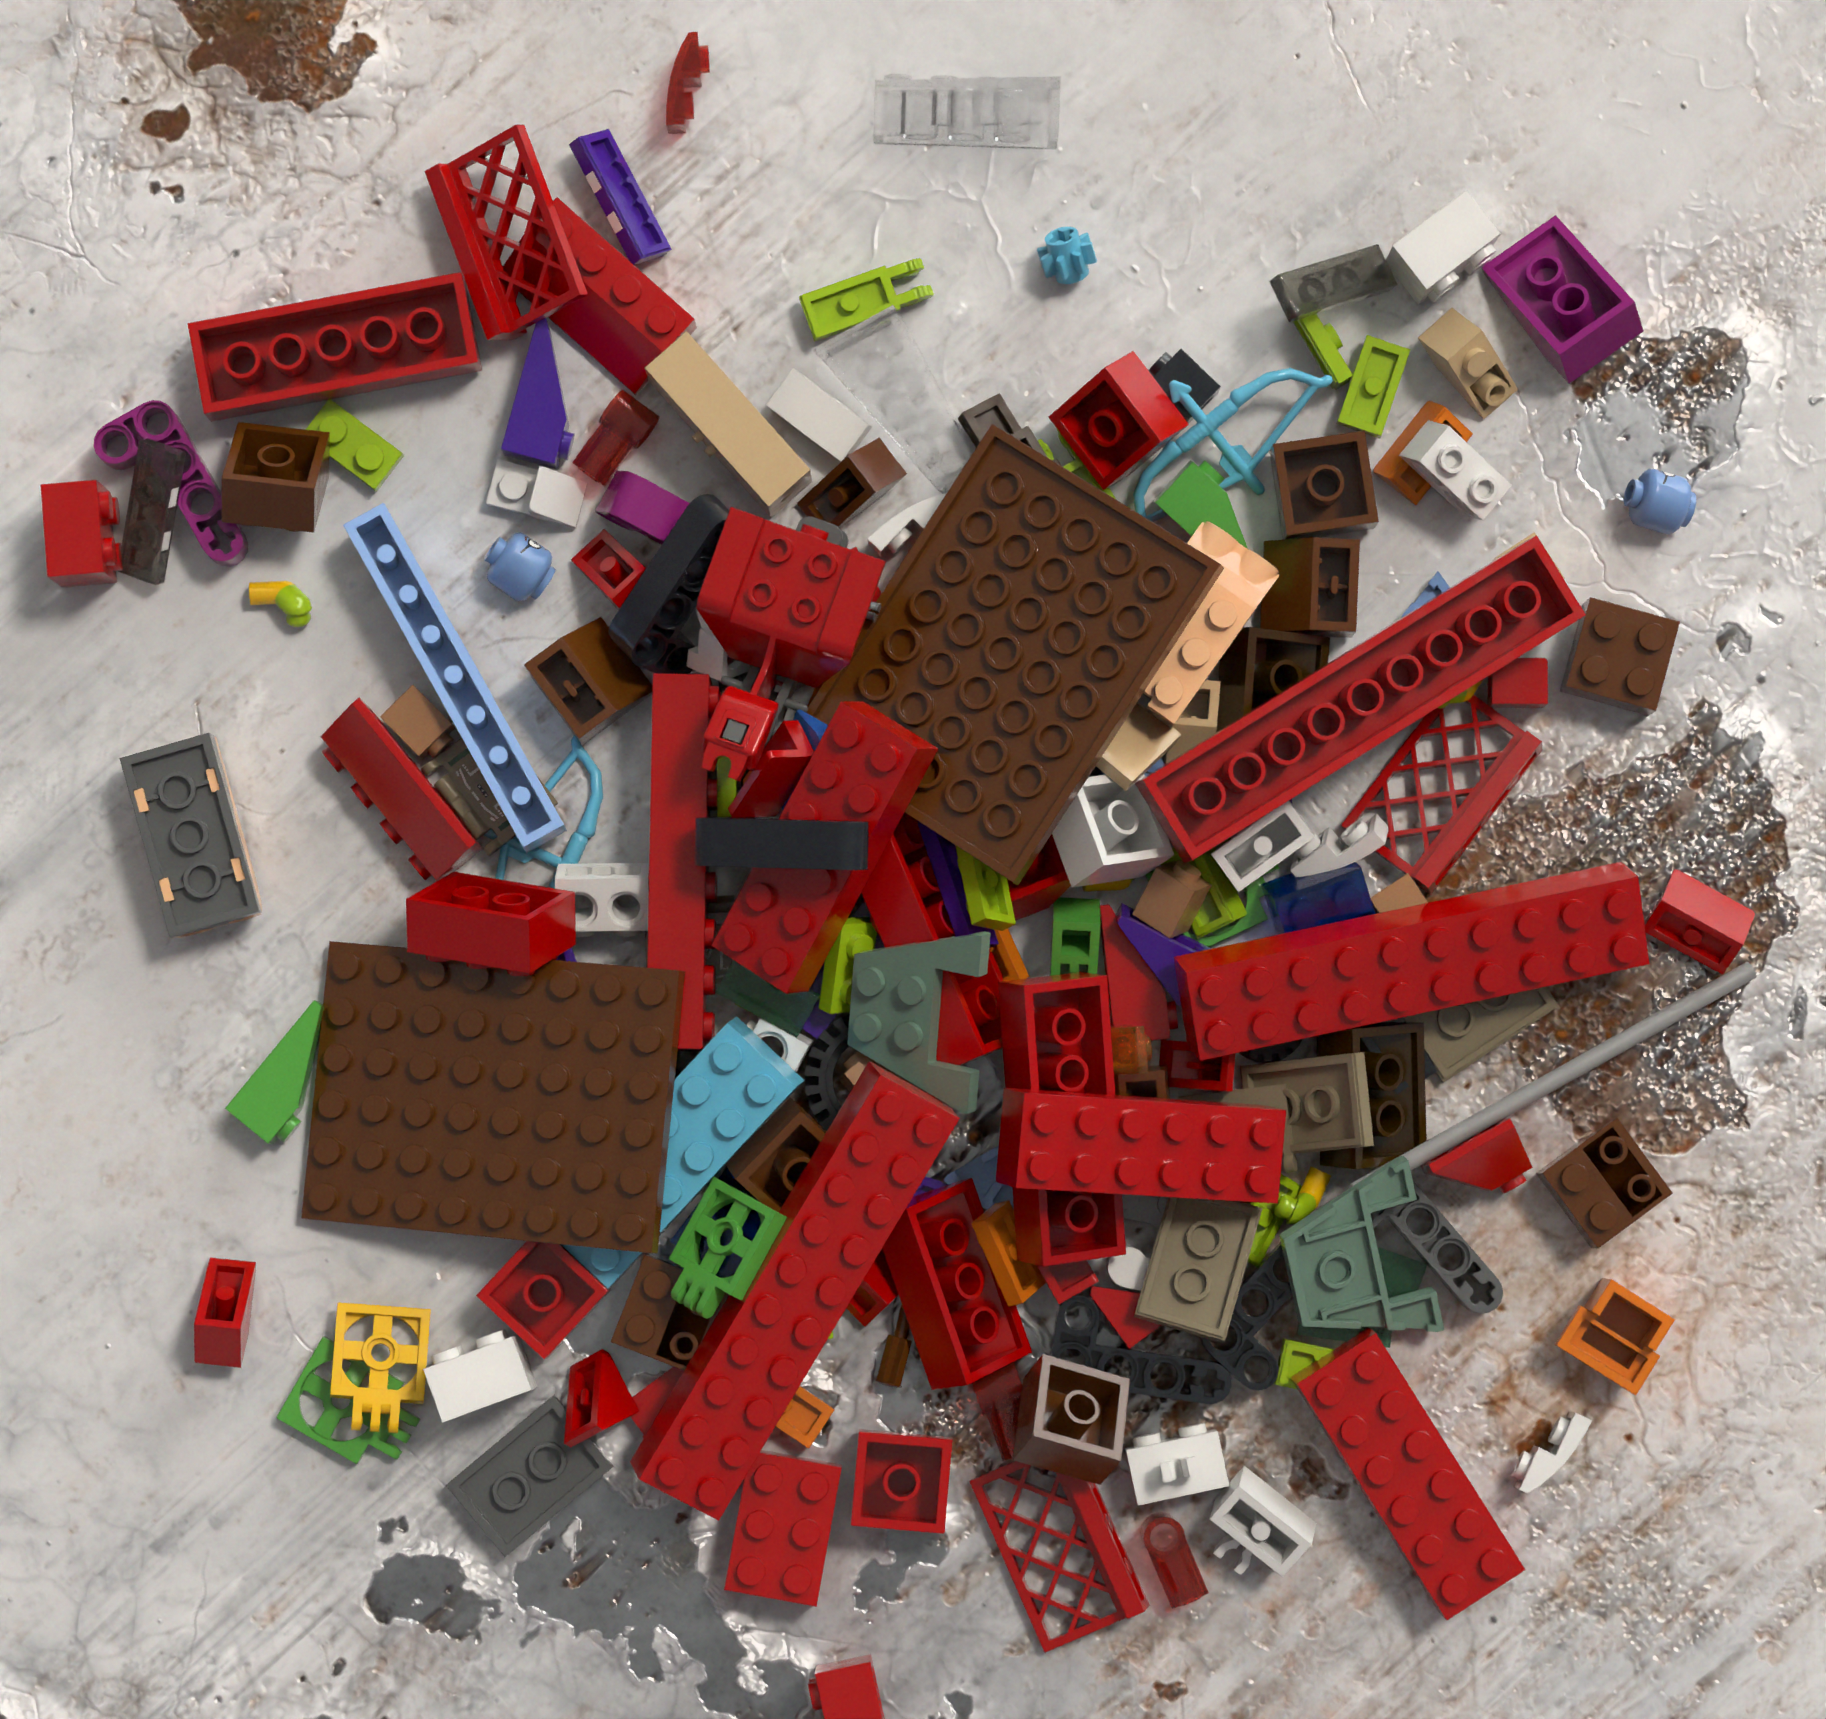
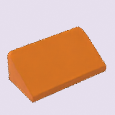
(1396, 471)

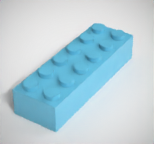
(714, 1112)

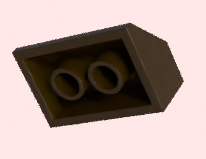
(1262, 666)
(1395, 1118)

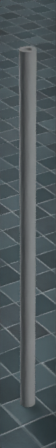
(1577, 1067)

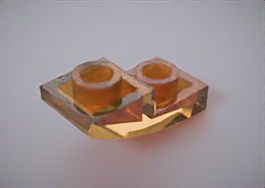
(1130, 1049)

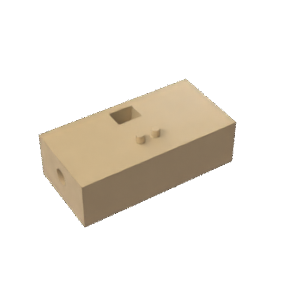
(728, 424)

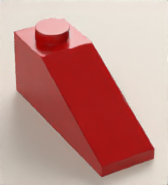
(1132, 987)

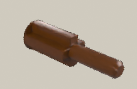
(895, 1354)

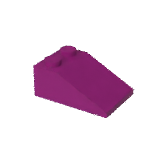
(1564, 299)

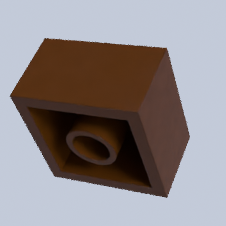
(275, 477)
(1324, 486)
(1619, 656)
(777, 1154)
(1071, 1419)

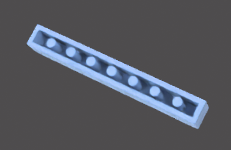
(455, 677)

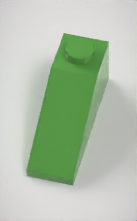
(1197, 498)
(1075, 936)
(280, 1084)

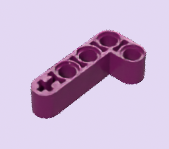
(194, 481)
(641, 506)

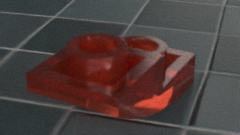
(686, 73)

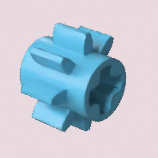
(1067, 255)

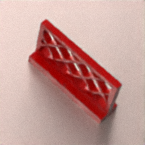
(480, 248)
(1473, 812)
(1100, 1539)

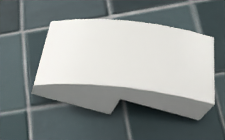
(818, 415)
(895, 532)
(1330, 853)
(1539, 1465)

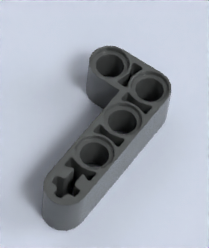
(1430, 1242)

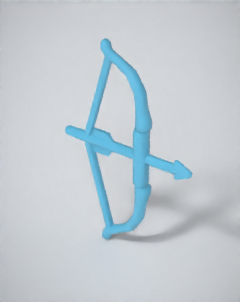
(1234, 459)
(586, 827)

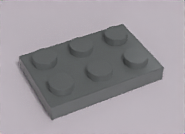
(527, 1477)

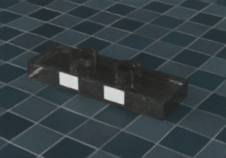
(1333, 283)
(151, 511)

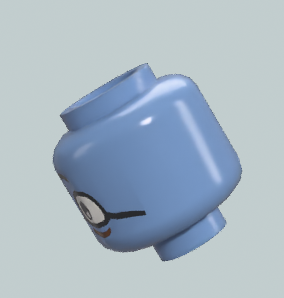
(1660, 501)
(519, 566)

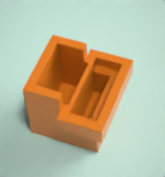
(1616, 1335)

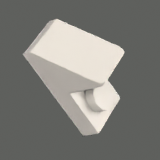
(537, 493)

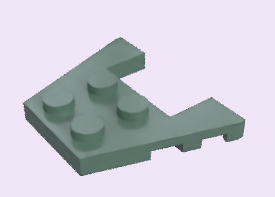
(899, 1011)
(1338, 1266)

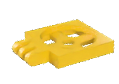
(377, 1398)

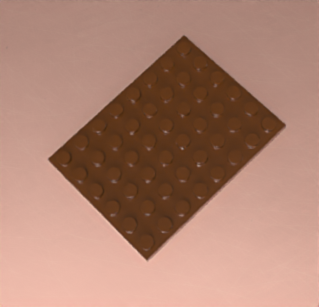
(1019, 644)
(494, 1098)

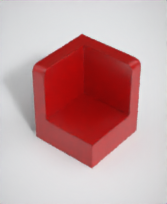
(1519, 684)
(1068, 1279)

